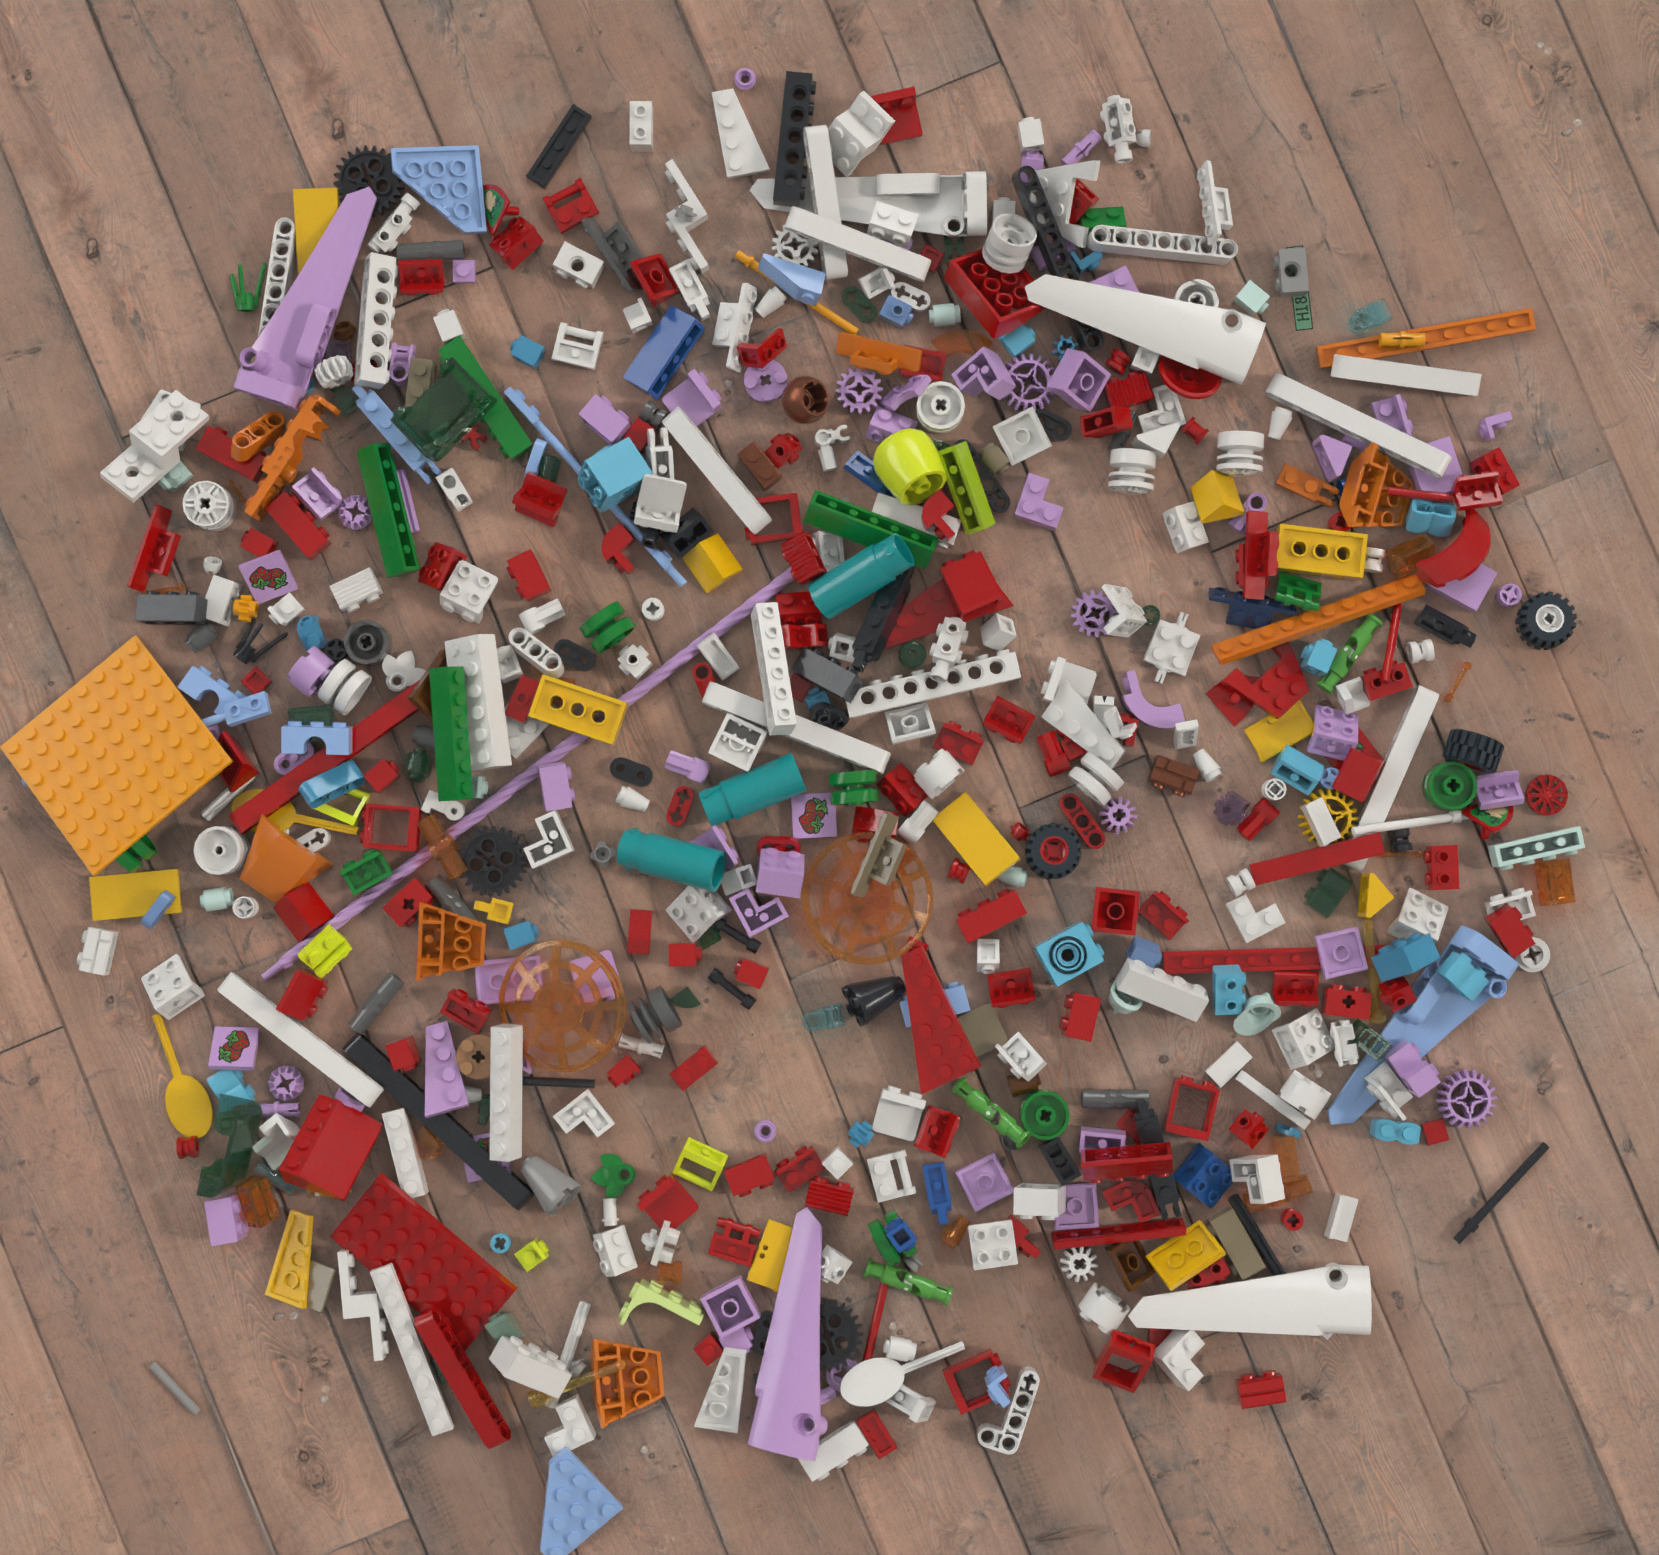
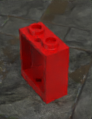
(796, 520)
(414, 831)
(1201, 1134)
(1118, 1344)
(954, 1387)

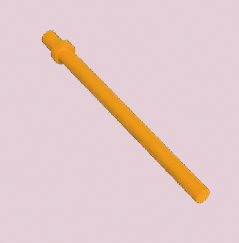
(751, 263)

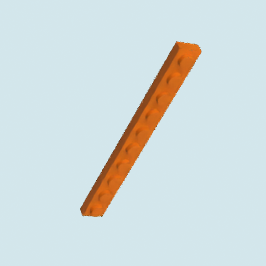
(1435, 336)
(1314, 621)

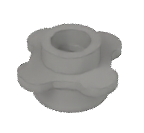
(685, 213)
(596, 854)
(577, 1368)

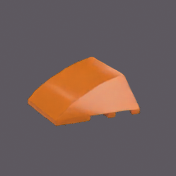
(1365, 490)
(279, 862)
(447, 942)
(628, 1388)

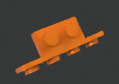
(877, 354)

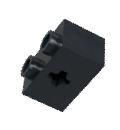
(690, 532)
(1059, 1160)

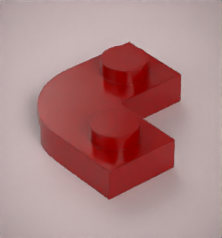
(1135, 1193)

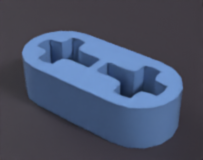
(158, 909)

